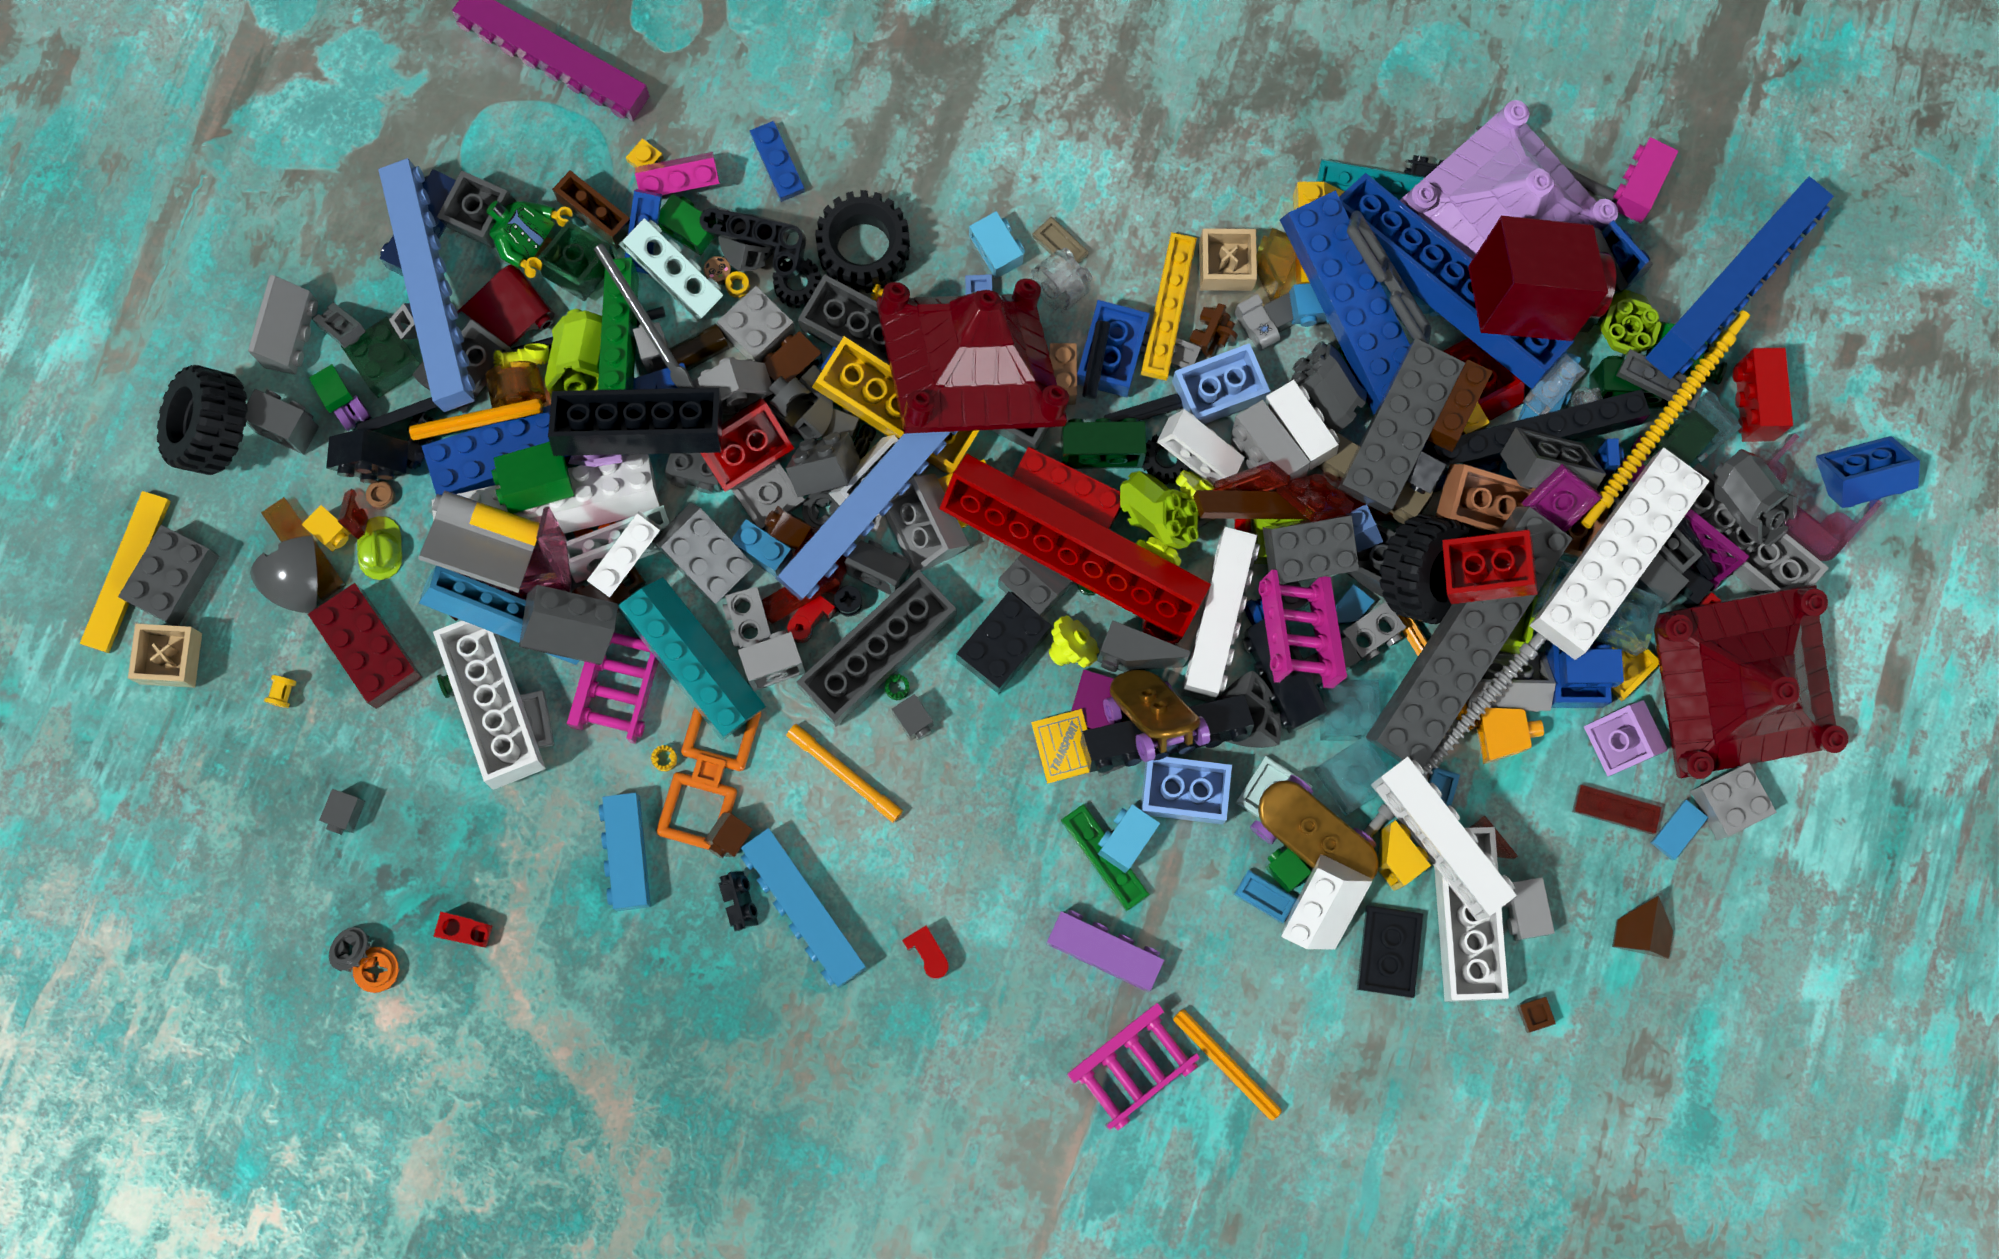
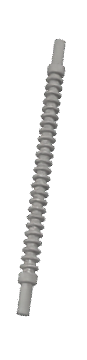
(1527, 652)

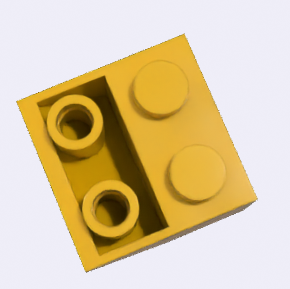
(1399, 857)

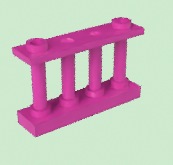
(1325, 624)
(590, 688)
(1107, 1056)

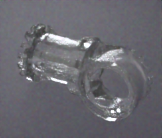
(1584, 395)

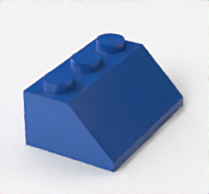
(1868, 471)

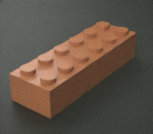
(1488, 499)

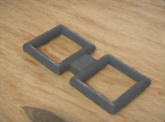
(1384, 271)

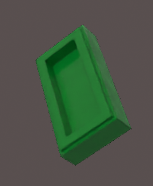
(331, 388)

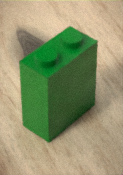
(531, 478)

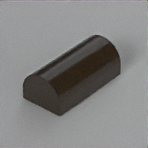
(700, 347)

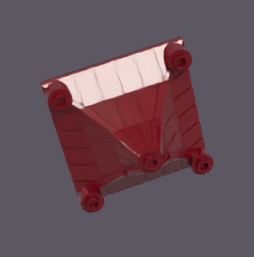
(970, 360)
(1747, 681)

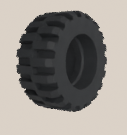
(202, 420)
(1416, 569)

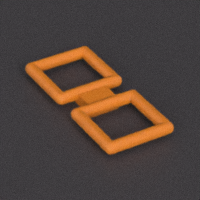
(706, 777)

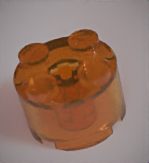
(515, 384)

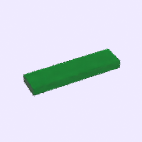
(1087, 835)

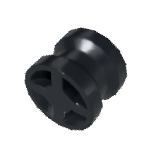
(849, 606)

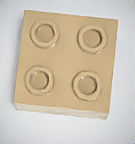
(1227, 259)
(165, 655)

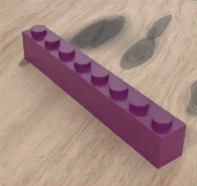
(553, 55)

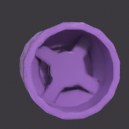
(346, 416)

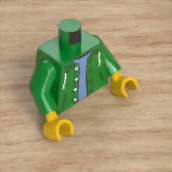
(522, 230)

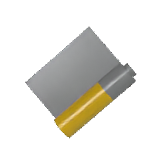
(480, 541)

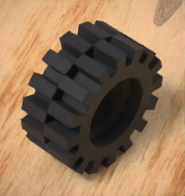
(796, 297)
(1154, 468)

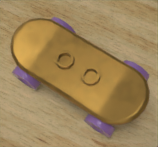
(1155, 711)
(1311, 829)

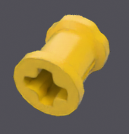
(280, 691)

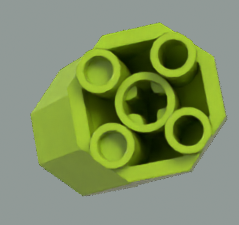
(1630, 323)
(575, 353)
(1161, 511)

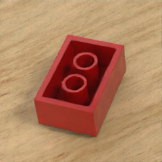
(1763, 394)
(1490, 567)

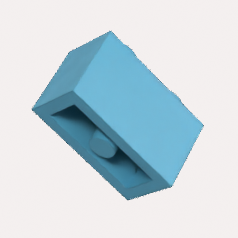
(996, 244)
(1128, 838)

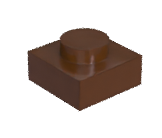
(1536, 1014)

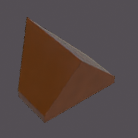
(1645, 930)

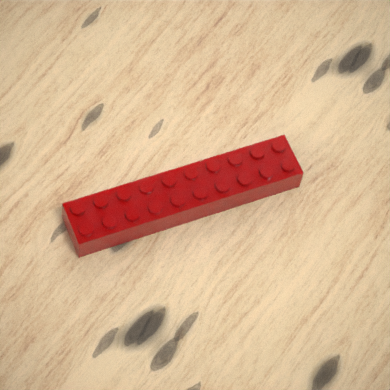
(1074, 546)

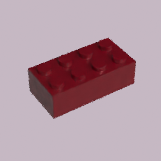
(365, 645)

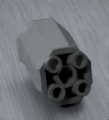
(1330, 385)
(1754, 497)

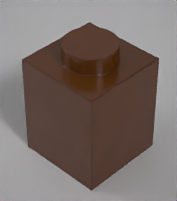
(786, 527)
(727, 835)

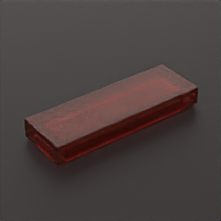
(1260, 478)
(784, 602)
(1616, 809)

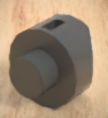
(786, 392)

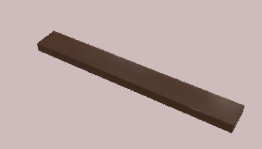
(1258, 505)

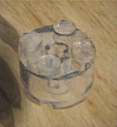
(1061, 280)

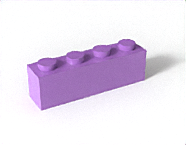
(1105, 951)

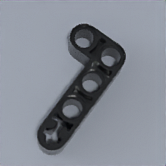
(752, 235)

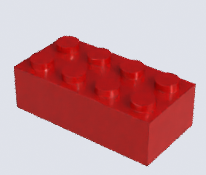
(1069, 487)

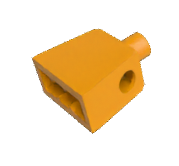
(1506, 733)

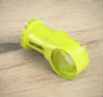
(531, 352)

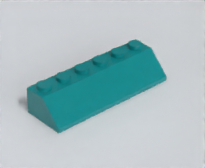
(691, 657)

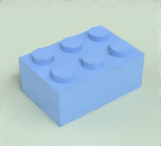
(1221, 384)
(1186, 790)

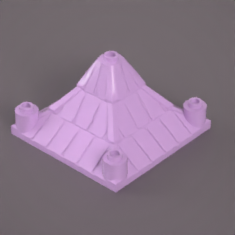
(1506, 174)

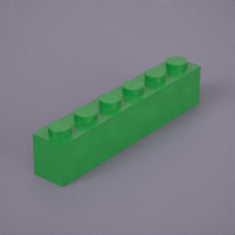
(617, 333)

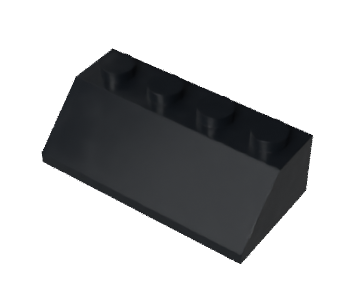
(1296, 694)

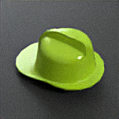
(380, 548)

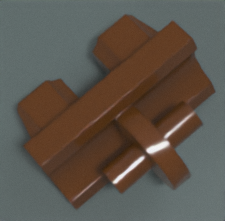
(1218, 331)

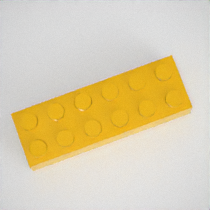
(867, 390)

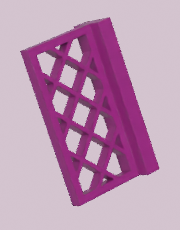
(1719, 542)

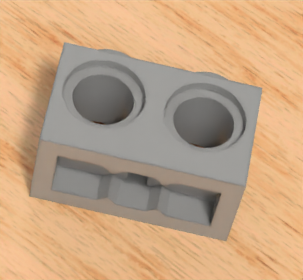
(649, 354)
(753, 618)
(1369, 628)

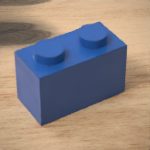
(1593, 669)

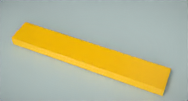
(1168, 306)
(109, 607)

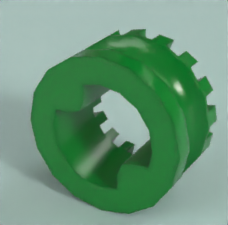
(894, 679)

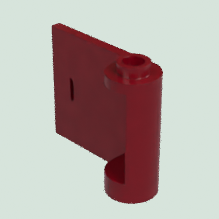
(509, 306)

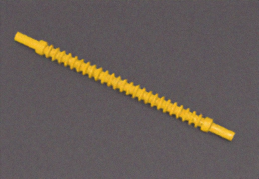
(1725, 340)

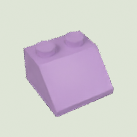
(1625, 738)

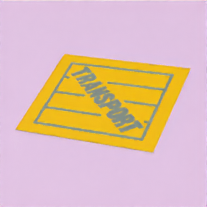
(1060, 745)

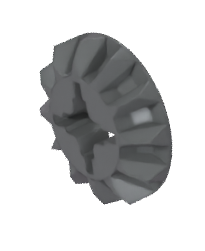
(810, 511)
(340, 949)

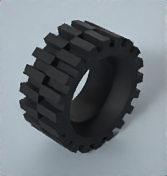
(857, 212)

